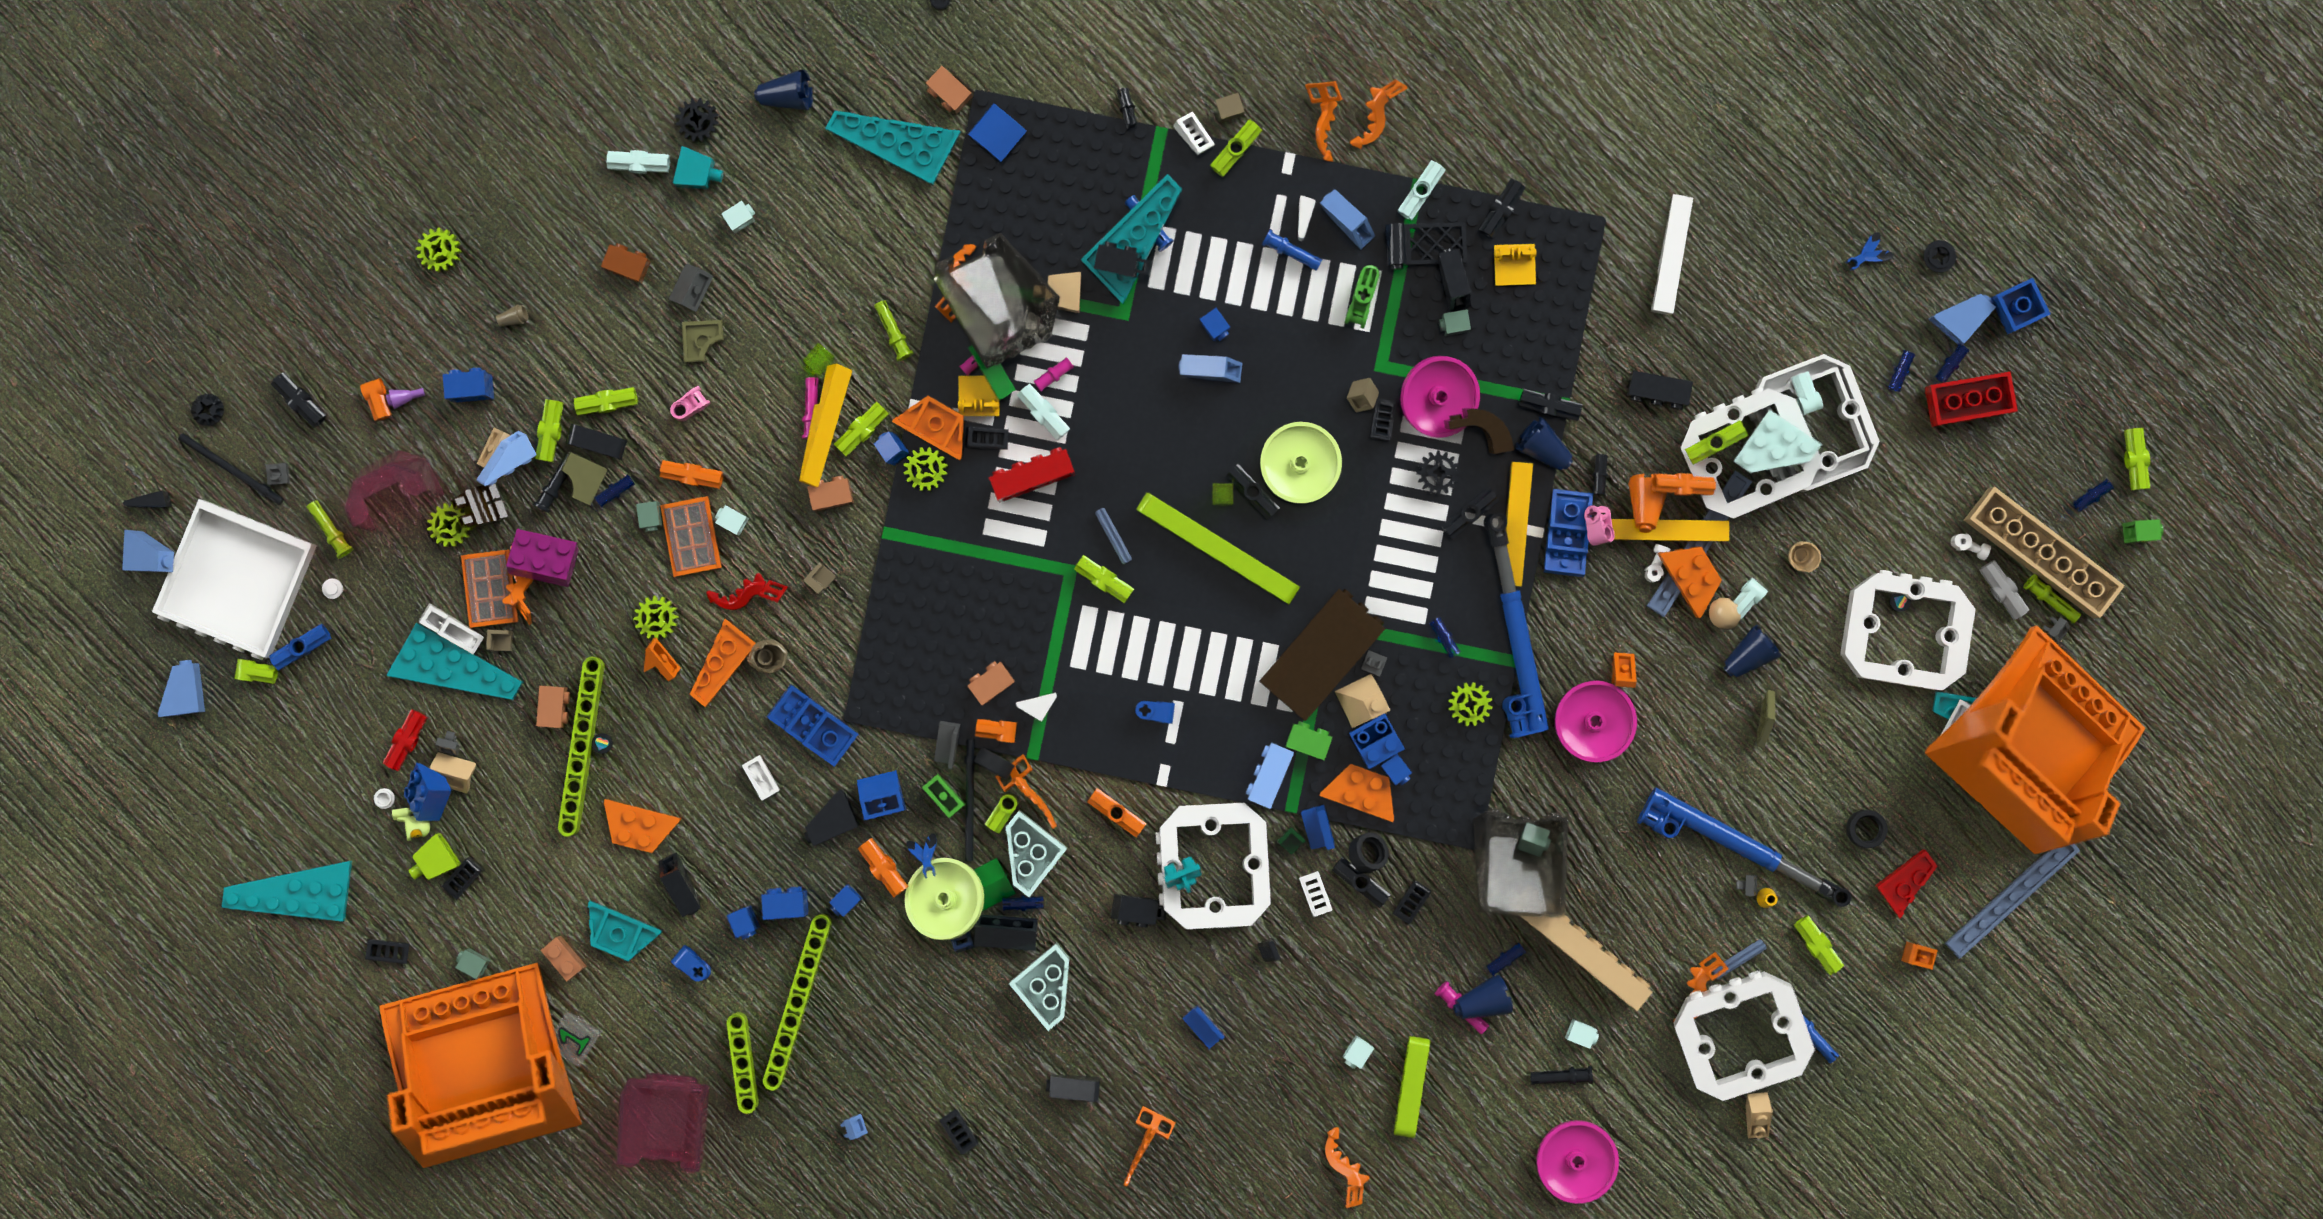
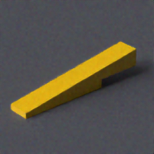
(824, 423)
(1517, 516)
(1673, 530)

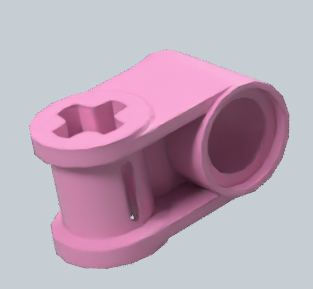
(690, 404)
(1600, 526)

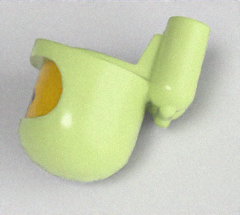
(412, 827)

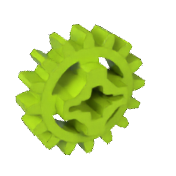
(441, 242)
(931, 460)
(442, 529)
(663, 610)
(1478, 702)

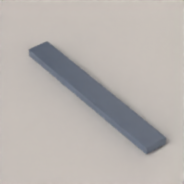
(1668, 591)
(2009, 899)

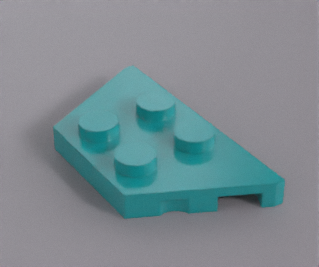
(618, 932)

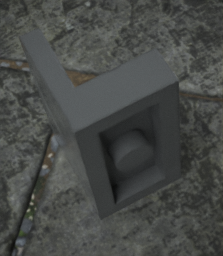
(691, 287)
(947, 743)

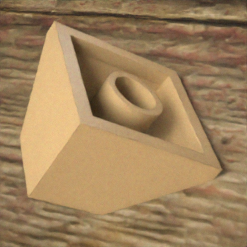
(1362, 700)

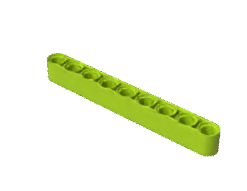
(1218, 548)
(574, 754)
(790, 1009)

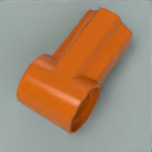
(375, 393)
(1001, 730)

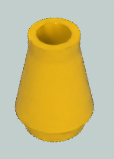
(1762, 897)

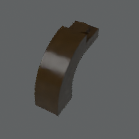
(1496, 432)

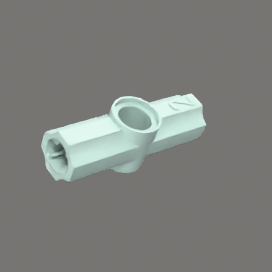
(638, 162)
(1428, 180)
(1043, 412)

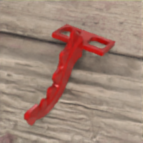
(745, 595)

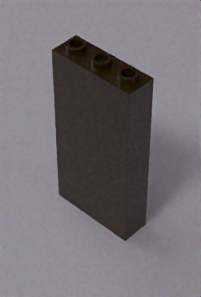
(1322, 654)

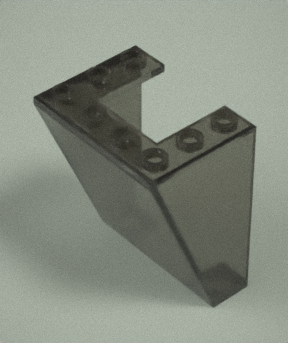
(998, 301)
(1516, 880)

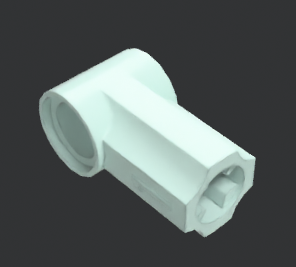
(1808, 398)
(1750, 594)

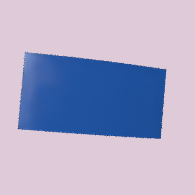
(1567, 533)
(812, 725)

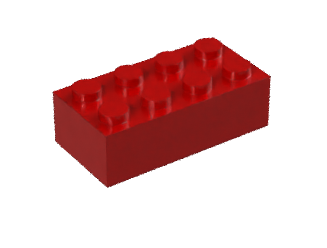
(1971, 399)
(1032, 475)

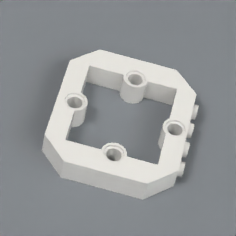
(1788, 410)
(1859, 420)
(1954, 653)
(1222, 815)
(1744, 989)

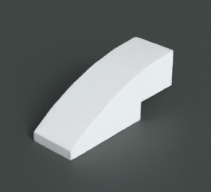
(450, 628)

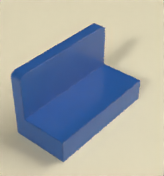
(1318, 828)
(1203, 1026)

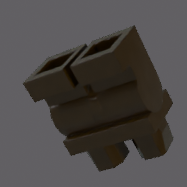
(476, 506)

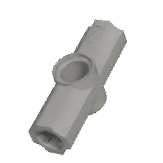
(2004, 590)

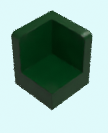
(1291, 840)

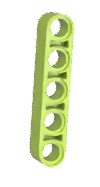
(739, 1072)
(1411, 1087)

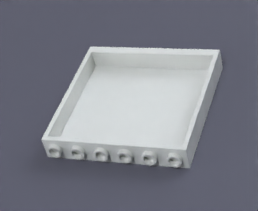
(234, 579)

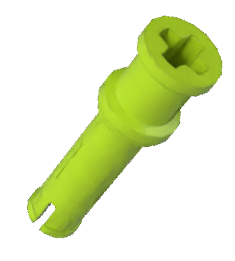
(897, 339)
(333, 536)
(2045, 593)

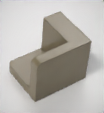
(1230, 107)
(1363, 395)
(819, 578)
(499, 640)

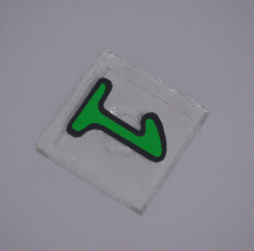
(575, 1038)

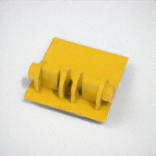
(1515, 264)
(976, 397)

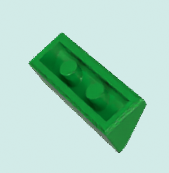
(995, 377)

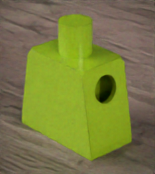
(434, 858)

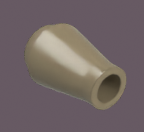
(513, 316)

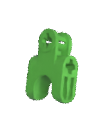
(1366, 285)

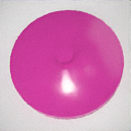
(1437, 390)
(1595, 721)
(1577, 1161)

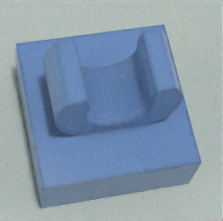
(854, 1126)

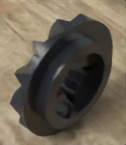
(1943, 248)
(216, 410)

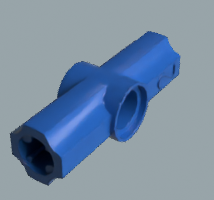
(310, 640)

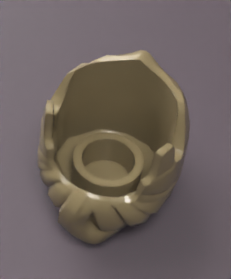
(767, 656)

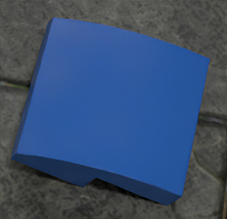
(997, 132)

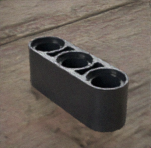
(596, 441)

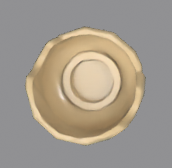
(1804, 556)
(1724, 613)

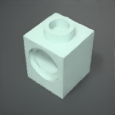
(739, 216)
(731, 520)
(1582, 1034)
(1357, 1052)

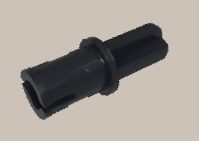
(1127, 107)
(1600, 474)

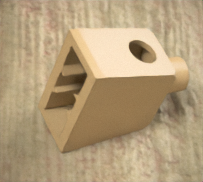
(1068, 288)

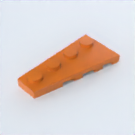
(725, 657)

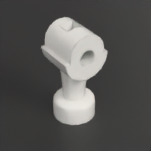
(1964, 542)
(1655, 571)

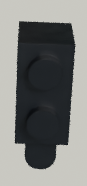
(1120, 261)
(1137, 910)

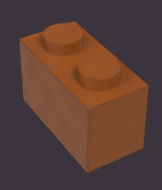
(626, 264)

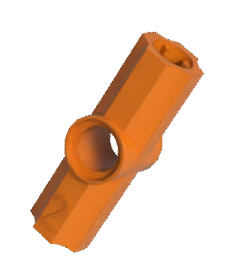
(691, 474)
(1683, 484)
(1127, 821)
(882, 867)

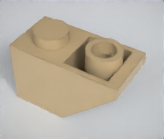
(1758, 1115)

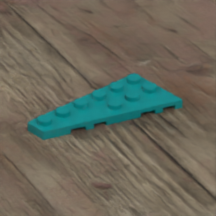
(907, 145)
(1138, 230)

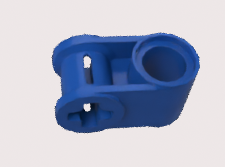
(1159, 711)
(689, 962)

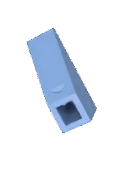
(509, 454)

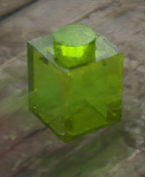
(818, 360)
(1222, 494)

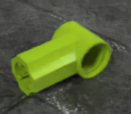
(250, 670)
(1001, 814)

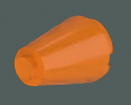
(1645, 503)

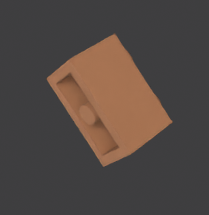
(948, 90)
(831, 494)
(990, 683)
(552, 707)
(563, 958)

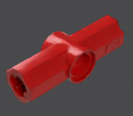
(405, 740)

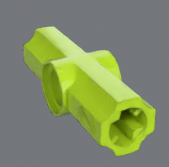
(1227, 157)
(605, 401)
(861, 429)
(549, 430)
(1728, 435)
(2137, 459)
(1103, 579)
(1818, 945)

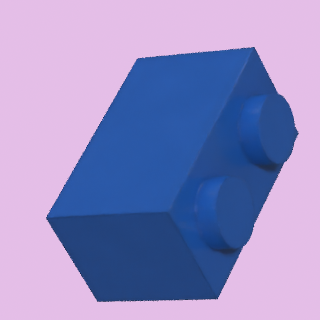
(743, 922)

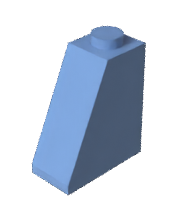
(1348, 218)
(1964, 318)
(1210, 368)
(145, 553)
(183, 691)

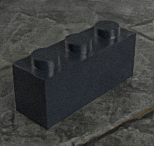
(1659, 390)
(1006, 932)

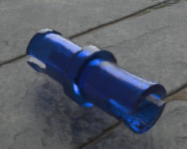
(1952, 363)
(1901, 371)
(614, 490)
(2093, 495)
(1444, 637)
(1022, 903)
(1505, 959)

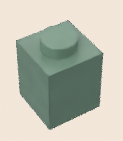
(1455, 322)
(649, 516)
(1534, 840)
(472, 963)

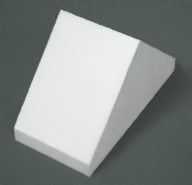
(1038, 706)

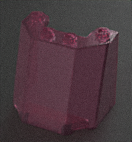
(398, 466)
(663, 1120)

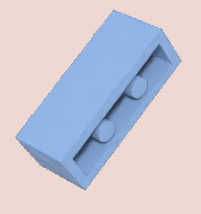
(1269, 775)

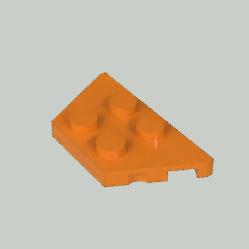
(935, 424)
(1693, 576)
(1362, 791)
(638, 826)

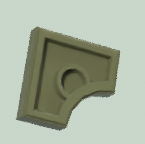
(699, 337)
(585, 477)
(1766, 719)

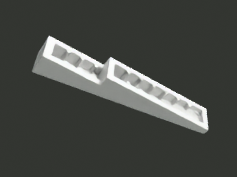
(1672, 255)

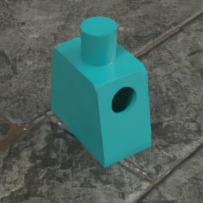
(695, 170)

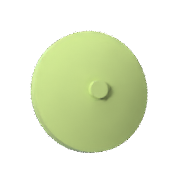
(1301, 462)
(944, 903)

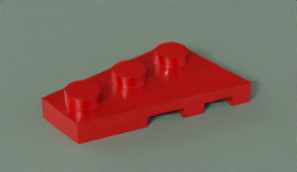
(1905, 881)

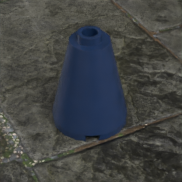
(786, 91)
(1544, 445)
(1751, 653)
(1484, 1000)

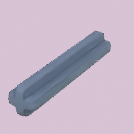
(1113, 535)
(1741, 957)

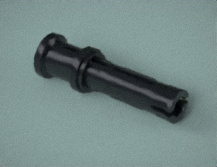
(550, 491)
(1570, 1076)

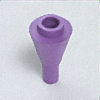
(399, 397)

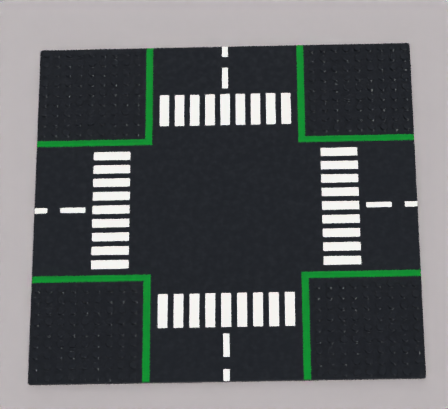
(998, 580)

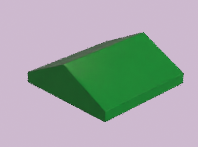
(994, 883)

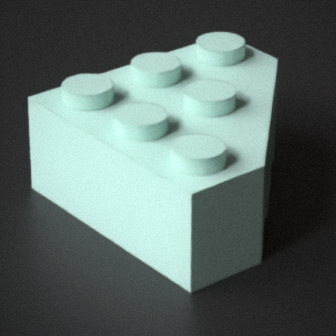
(1776, 445)
(1031, 852)
(1045, 986)

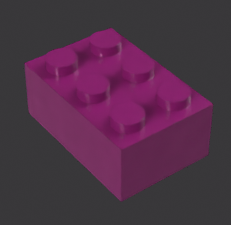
(542, 558)

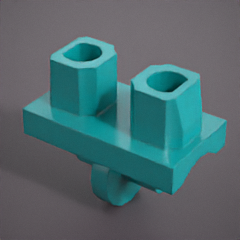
(1182, 878)

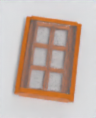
(691, 536)
(485, 588)

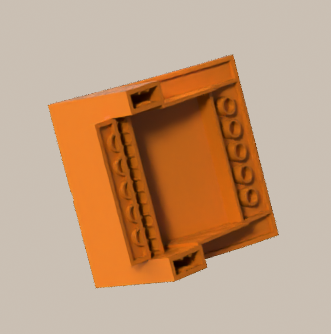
(2041, 747)
(476, 1067)

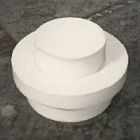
(332, 588)
(384, 798)

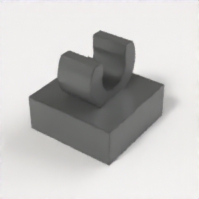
(277, 474)
(2059, 629)
(1373, 663)
(448, 744)
(1750, 885)

